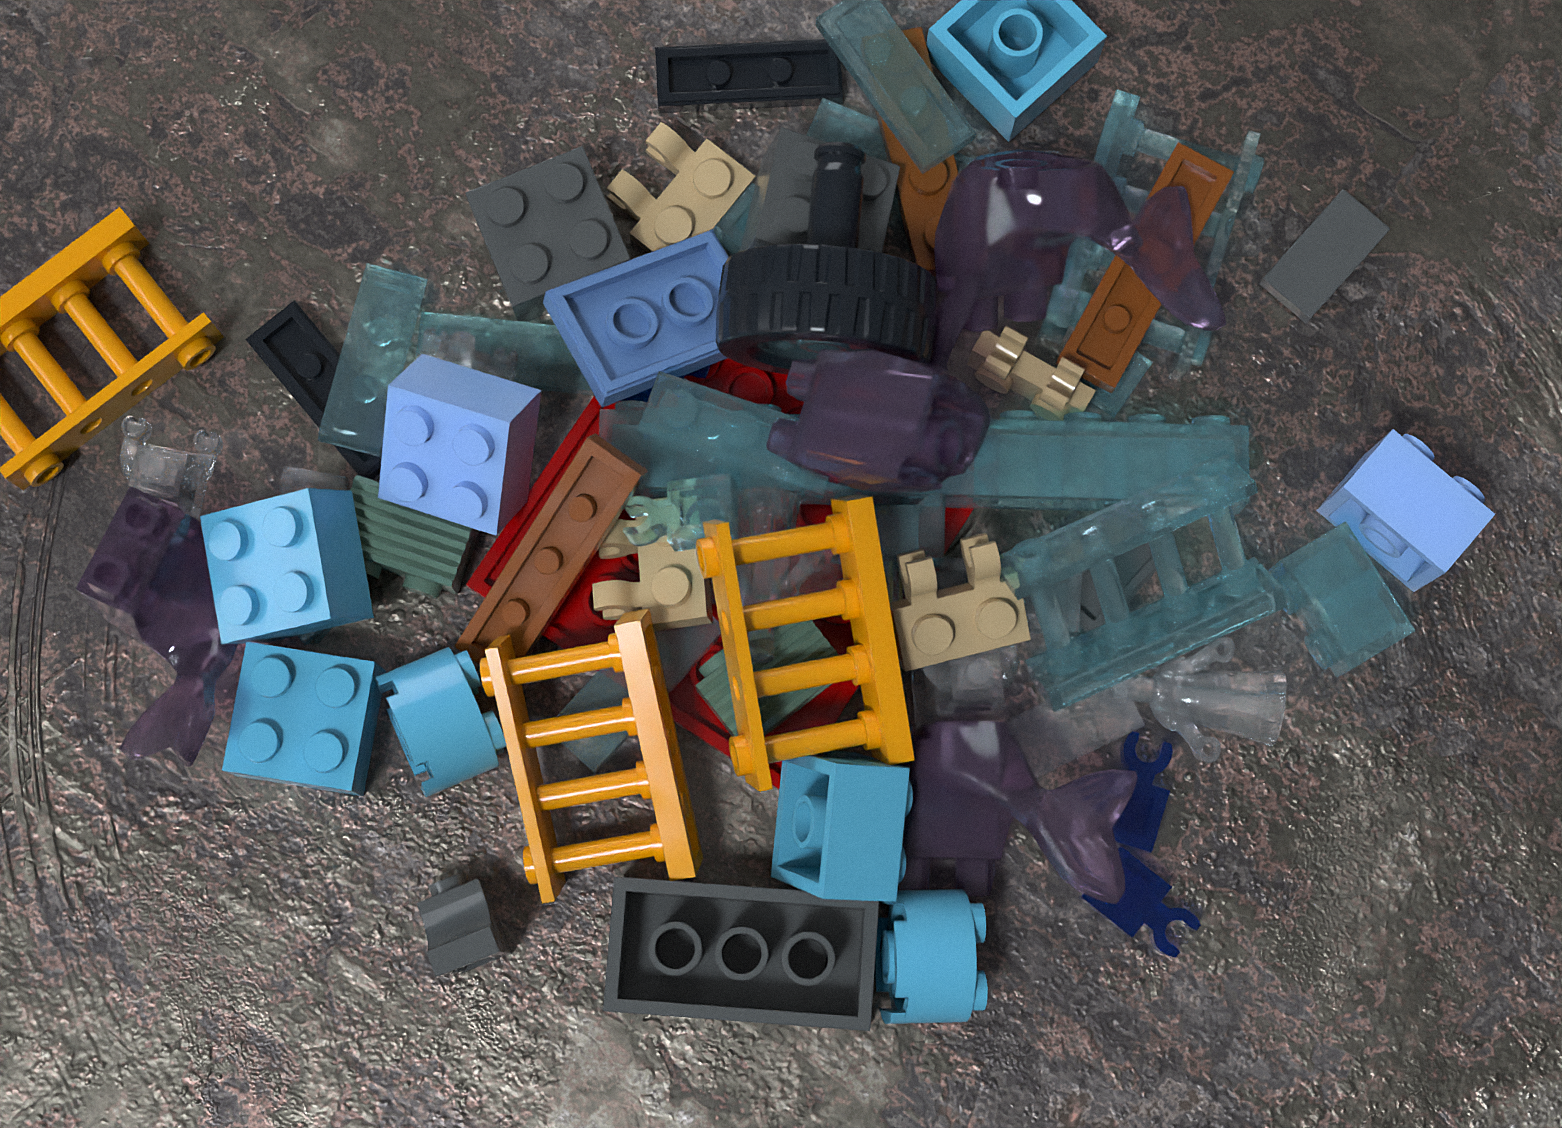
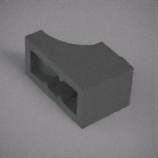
(461, 926)

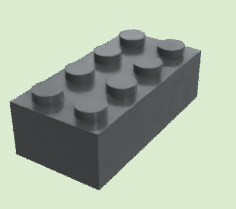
(740, 954)

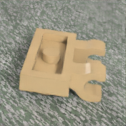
(693, 202)
(1006, 366)
(667, 584)
(956, 620)

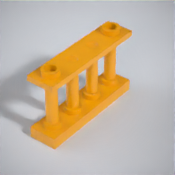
(64, 287)
(857, 598)
(643, 713)

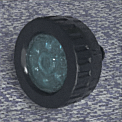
(827, 292)

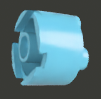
(441, 720)
(931, 957)

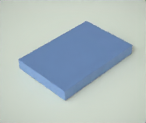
(643, 317)

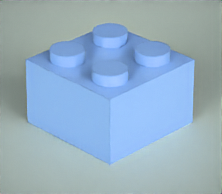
(458, 443)
(1407, 510)

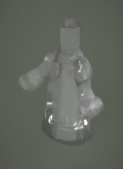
(762, 512)
(1226, 701)

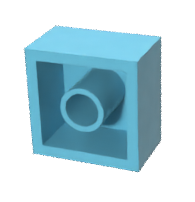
(1014, 55)
(286, 566)
(304, 719)
(842, 826)

